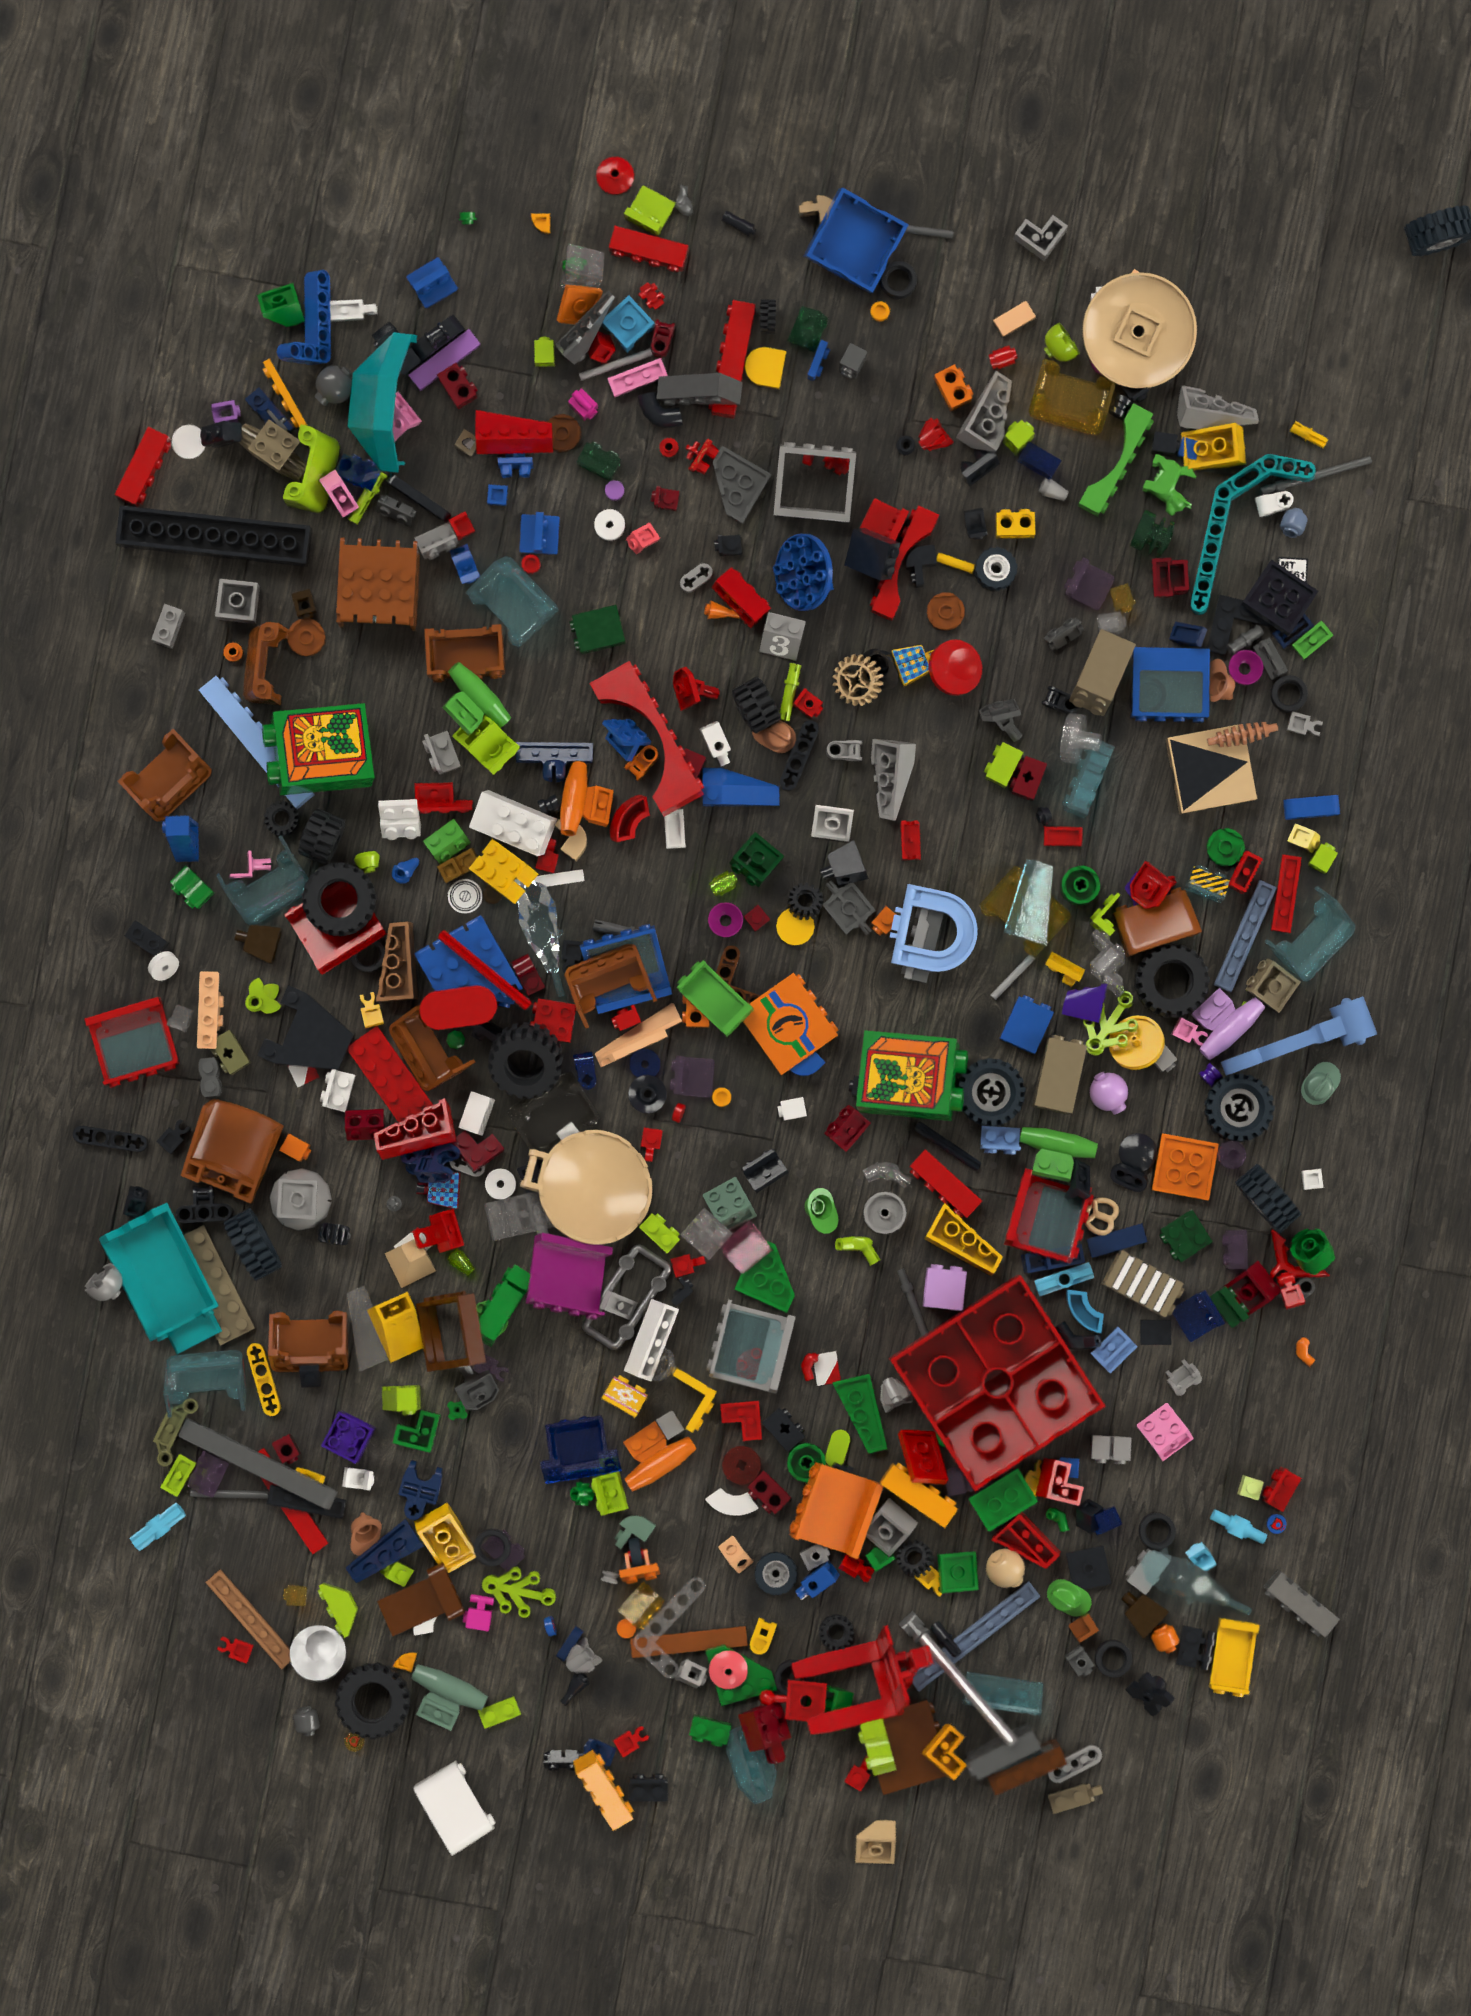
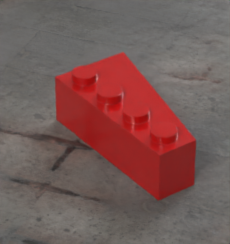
(511, 434)
(417, 1132)

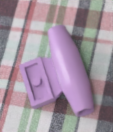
(1226, 1023)

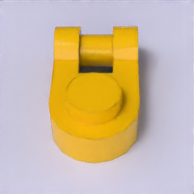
(759, 1643)

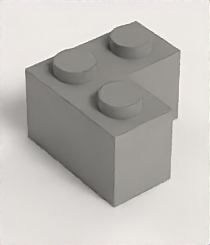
(1040, 241)

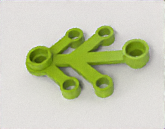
(1109, 1027)
(516, 1590)

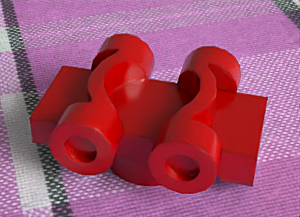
(653, 299)
(840, 465)

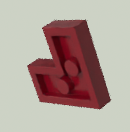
(477, 1155)

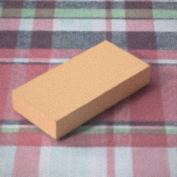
(1014, 318)

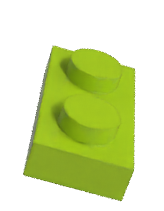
(178, 1475)
(499, 1712)

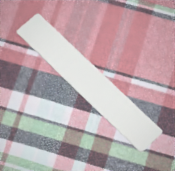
(559, 878)

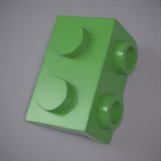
(447, 841)

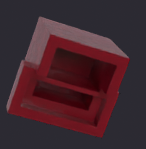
(1169, 577)

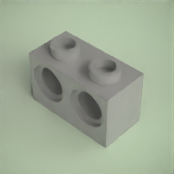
(168, 626)

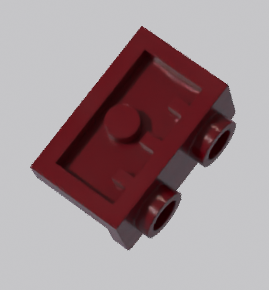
(847, 1127)

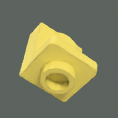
(1304, 838)

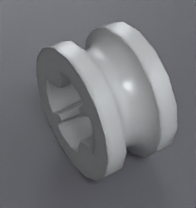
(610, 1577)

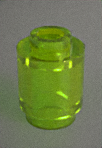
(723, 883)

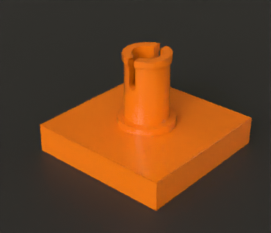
(577, 302)

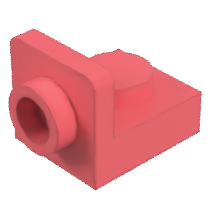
(642, 538)

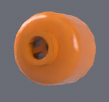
(1165, 1638)

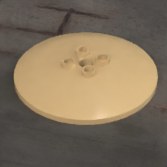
(1166, 324)

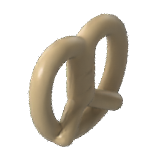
(1101, 1216)

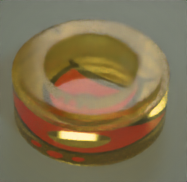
(354, 1742)

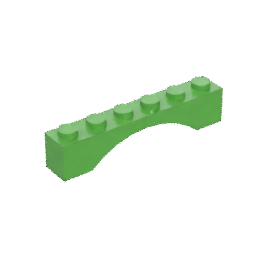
(1134, 426)

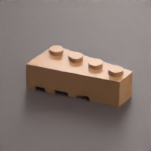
(398, 973)

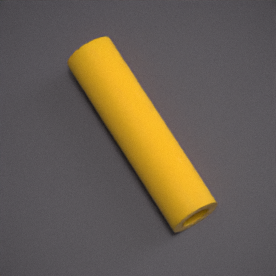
(954, 562)

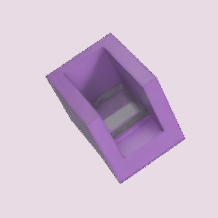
(225, 411)

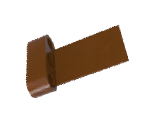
(422, 1601)

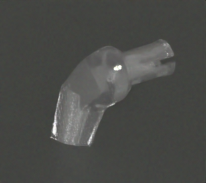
(886, 1171)

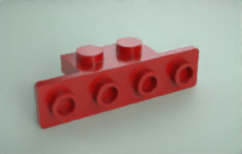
(439, 798)

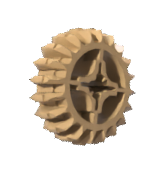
(844, 675)

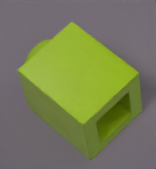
(544, 352)
(1323, 858)

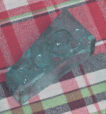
(1088, 780)
(1032, 904)

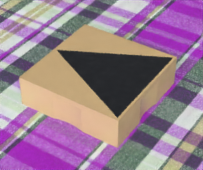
(1209, 774)

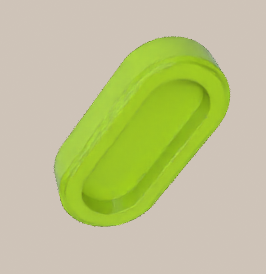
(837, 1447)

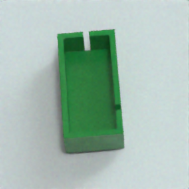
(504, 1302)

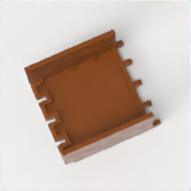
(378, 583)

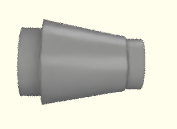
(1053, 490)

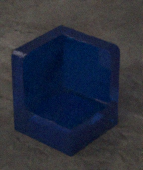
(1107, 1520)

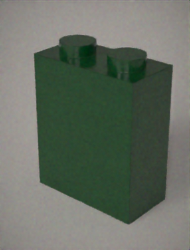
(597, 629)

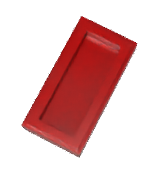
(1063, 836)

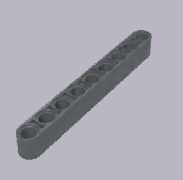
(258, 1463)

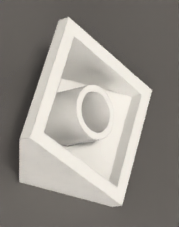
(832, 823)

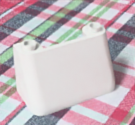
(453, 1807)

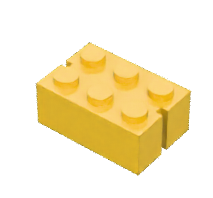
(499, 869)

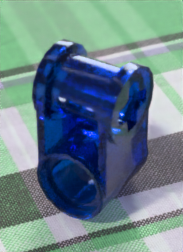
(585, 1066)

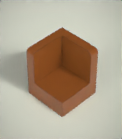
(1083, 1627)

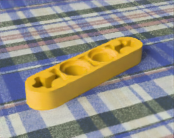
(260, 1380)

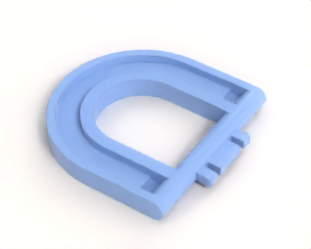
(937, 901)

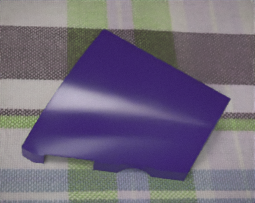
(1085, 1003)

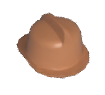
(1221, 684)
(777, 737)
(364, 1533)

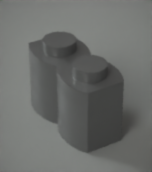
(210, 1083)

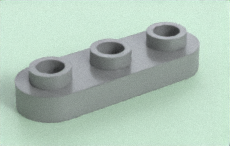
(1084, 1763)

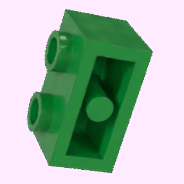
(709, 1729)

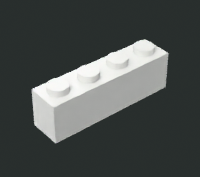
(651, 1340)

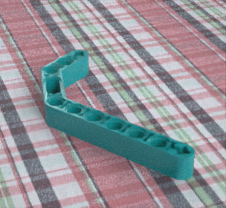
(1224, 503)

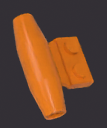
(583, 801)
(654, 1455)

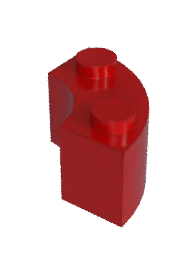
(627, 818)

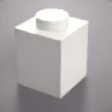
(792, 1109)

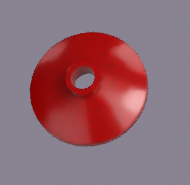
(618, 184)

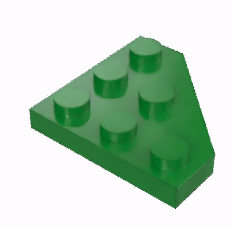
(768, 1281)
(757, 1679)

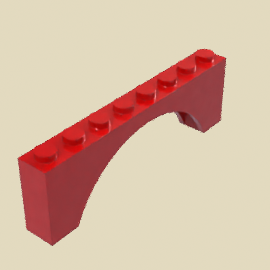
(625, 689)

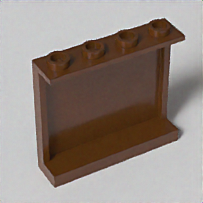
(908, 1738)

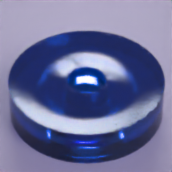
(644, 1055)

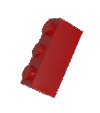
(741, 597)

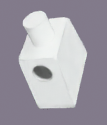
(711, 734)

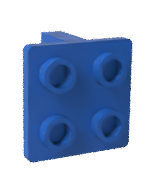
(432, 282)
(539, 534)
(625, 737)

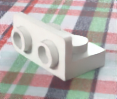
(338, 1090)

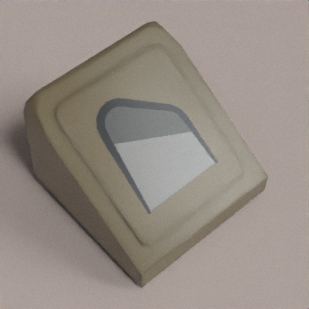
(466, 443)

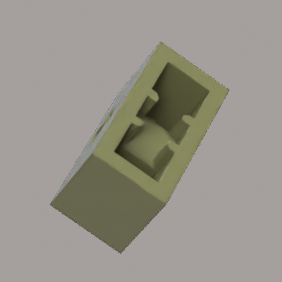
(239, 1058)

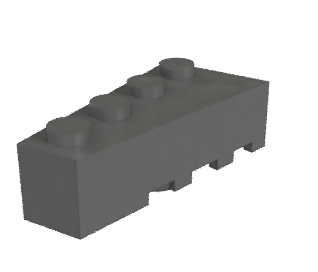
(699, 389)
(1301, 1603)

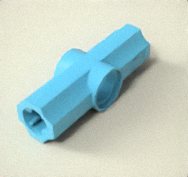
(1076, 1275)
(157, 1526)

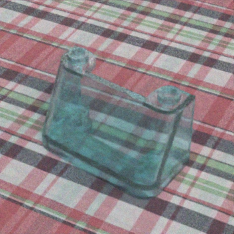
(513, 599)

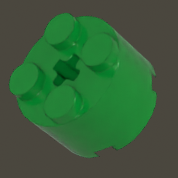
(1090, 882)
(1312, 1250)
(796, 1457)

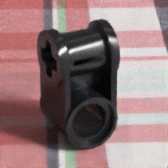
(1058, 701)

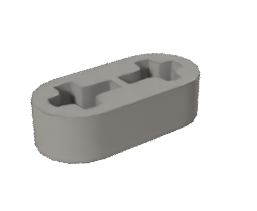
(693, 574)
(465, 1169)

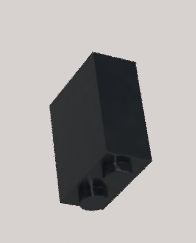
(872, 554)

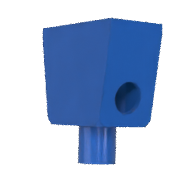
(824, 1577)

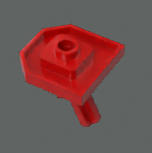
(689, 689)
(1150, 886)

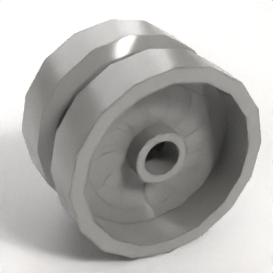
(880, 1223)

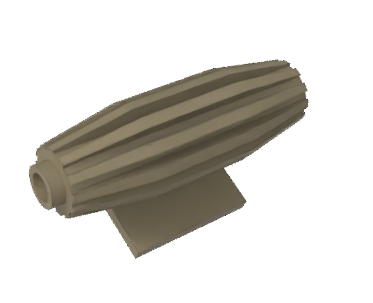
(274, 448)

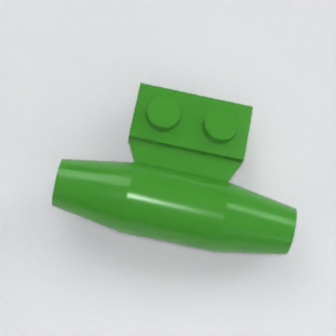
(473, 701)
(1056, 1151)

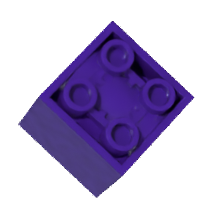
(348, 1436)

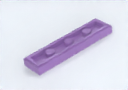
(443, 359)

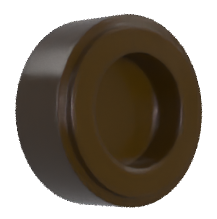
(491, 895)

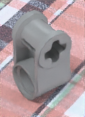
(846, 750)

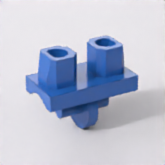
(515, 461)

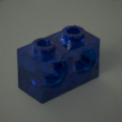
(358, 472)

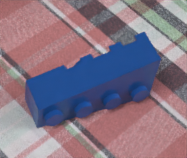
(182, 837)

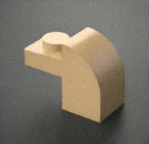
(818, 208)
(576, 844)

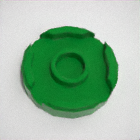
(1225, 847)

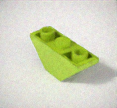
(340, 1606)

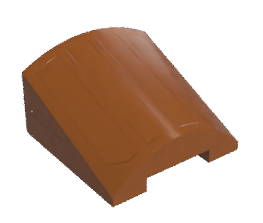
(231, 1148)

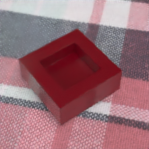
(756, 918)

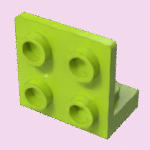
(649, 210)
(1100, 924)

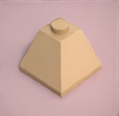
(877, 1843)

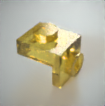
(1122, 598)
(295, 1595)

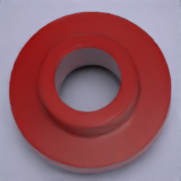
(668, 453)

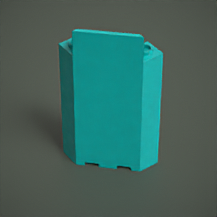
(163, 1279)

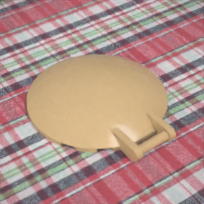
(592, 1186)

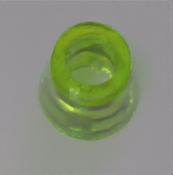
(461, 1262)

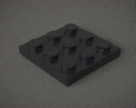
(1279, 598)

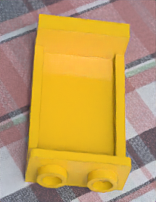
(1233, 1657)

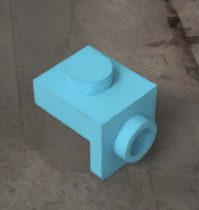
(1201, 1556)

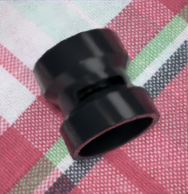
(1120, 407)
(550, 805)

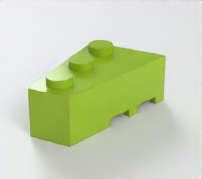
(402, 1399)

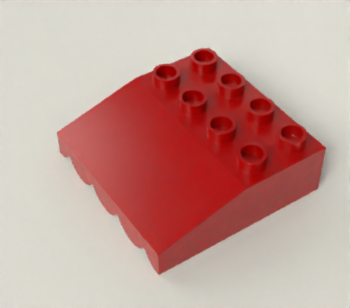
(996, 1382)

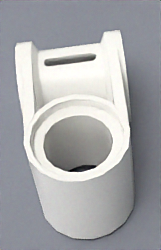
(1270, 503)

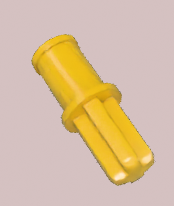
(1308, 434)

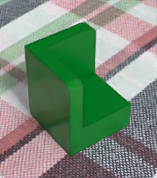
(878, 1558)

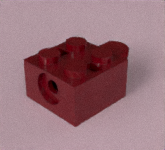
(765, 1730)

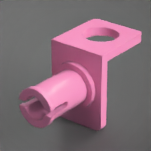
(253, 864)

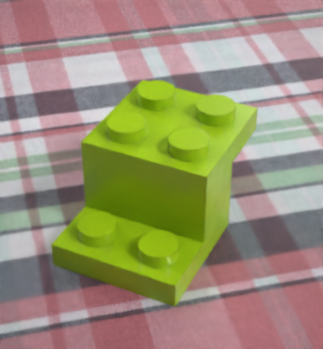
(488, 744)

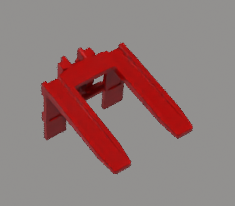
(887, 1673)

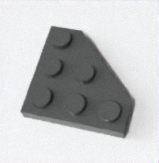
(738, 483)

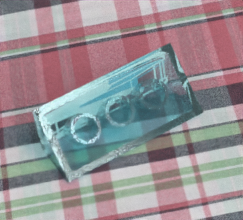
(1007, 1693)

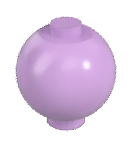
(1109, 1092)

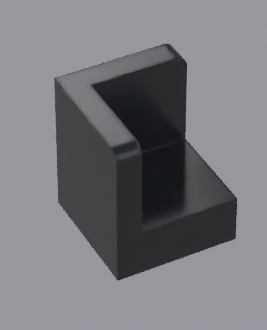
(1085, 1515)

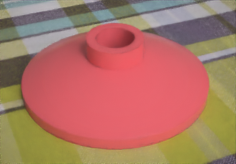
(728, 1660)

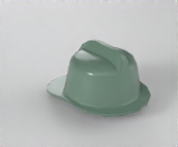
(1320, 1083)

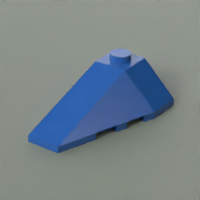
(734, 789)

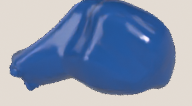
(404, 870)

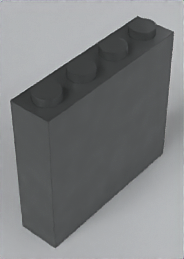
(998, 1754)

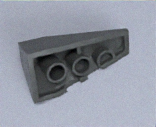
(580, 337)

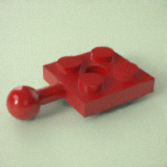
(795, 1692)

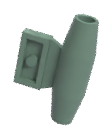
(445, 1696)

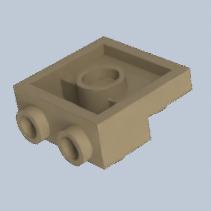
(1272, 984)

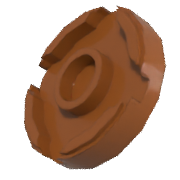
(945, 611)
(306, 637)

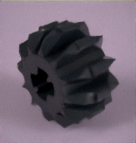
(333, 1234)

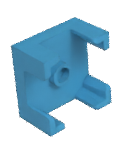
(628, 323)

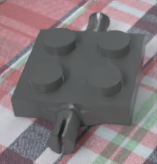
(848, 907)

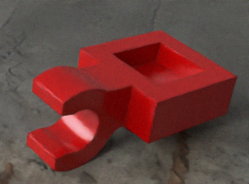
(549, 860)
(651, 1140)
(684, 1264)
(858, 1775)

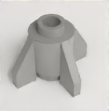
(894, 1394)
(582, 1658)

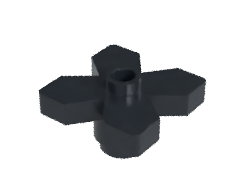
(1152, 1692)

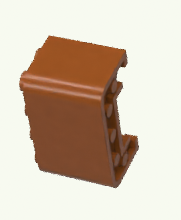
(474, 648)

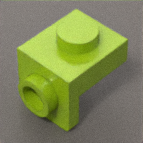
(397, 1573)

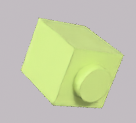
(1250, 1487)

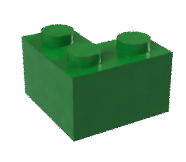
(422, 1436)

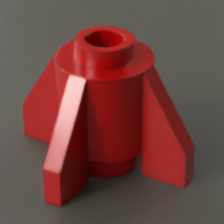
(934, 436)

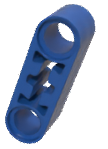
(1311, 807)

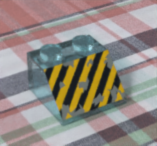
(1207, 884)

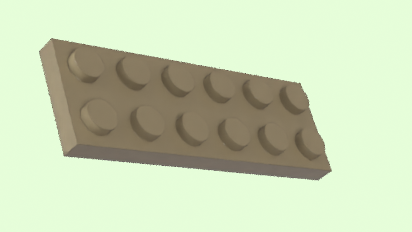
(231, 1311)

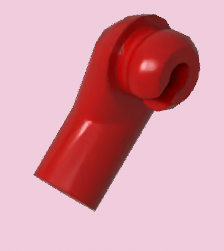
(807, 1364)

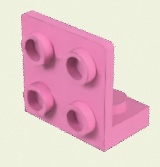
(403, 417)
(1165, 1431)

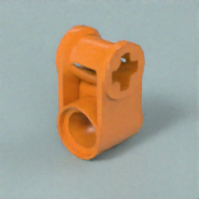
(641, 762)

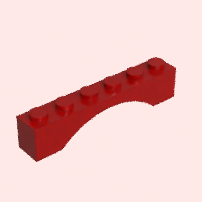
(921, 526)

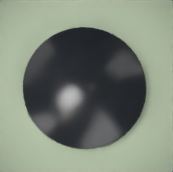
(1138, 1151)

